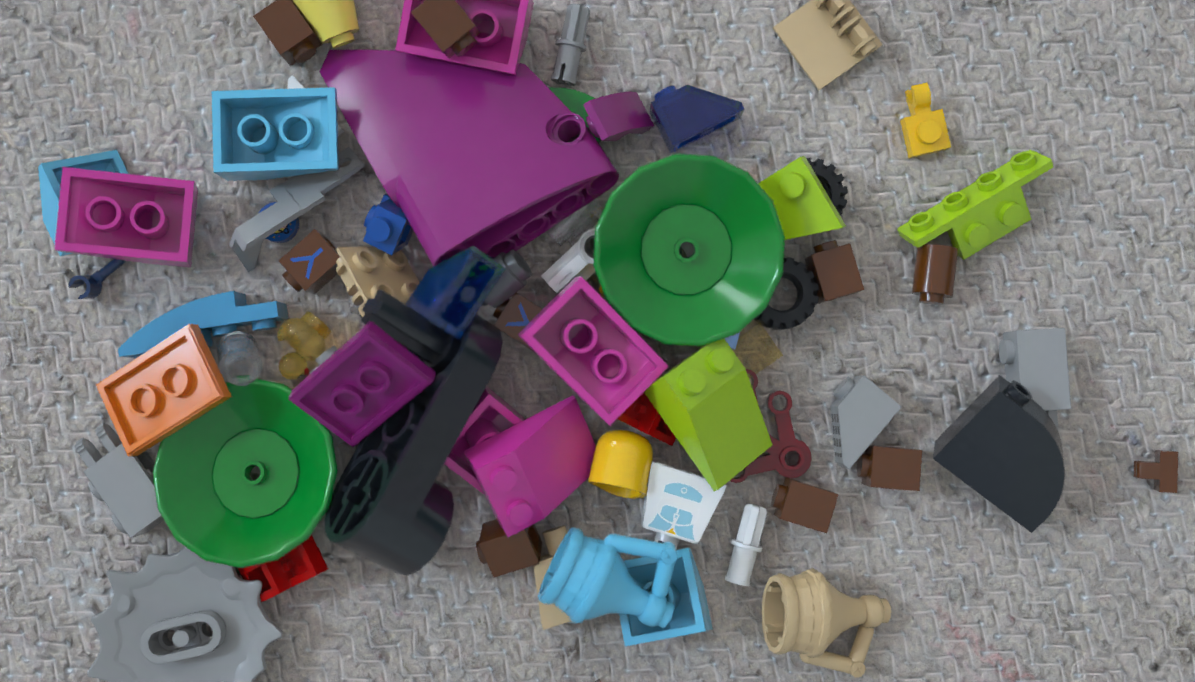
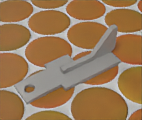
(293, 200)

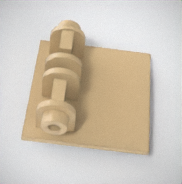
(827, 38)
(371, 269)

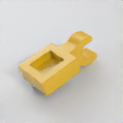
(925, 129)

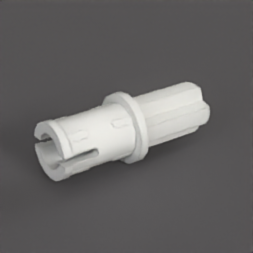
(746, 544)

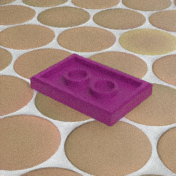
(362, 384)

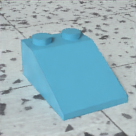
(274, 133)

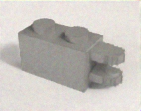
(1039, 364)
(121, 482)

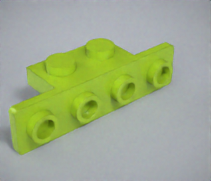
(981, 210)

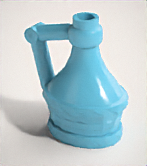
(592, 580)

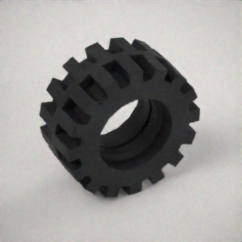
(805, 300)

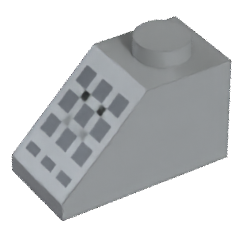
(858, 417)

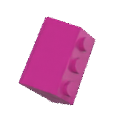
(498, 46)

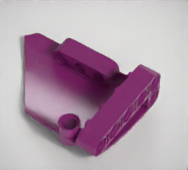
(468, 148)

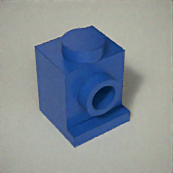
(387, 227)

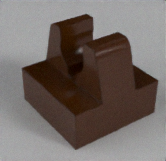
(1163, 470)

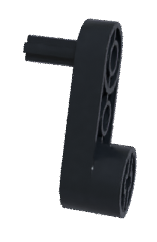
(389, 492)

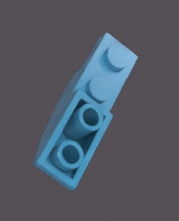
(214, 313)

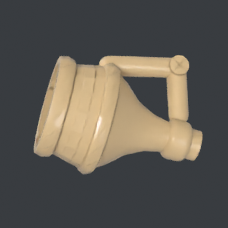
(809, 613)

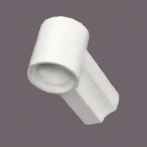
(571, 265)

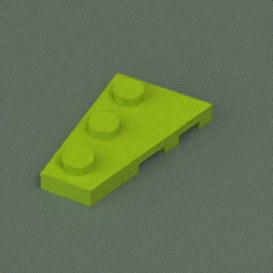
(801, 200)

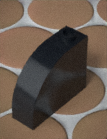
(1007, 452)

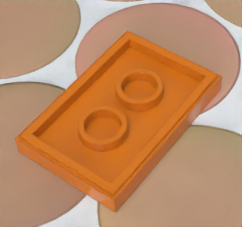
(163, 390)

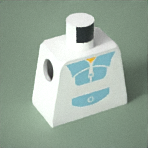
(678, 504)

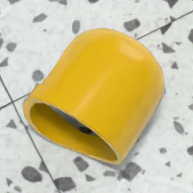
(622, 464)

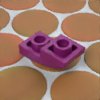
(617, 116)

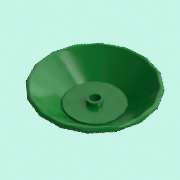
(733, 258)
(208, 485)

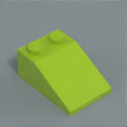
(712, 412)

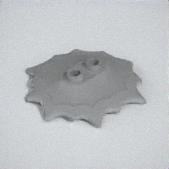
(182, 596)

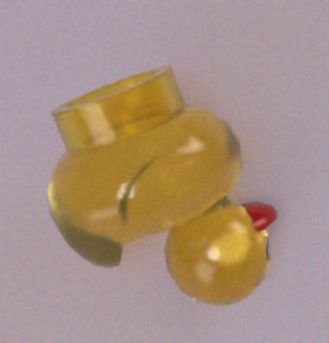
(307, 338)

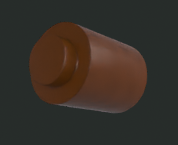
(934, 273)

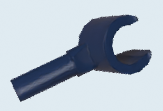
(94, 281)

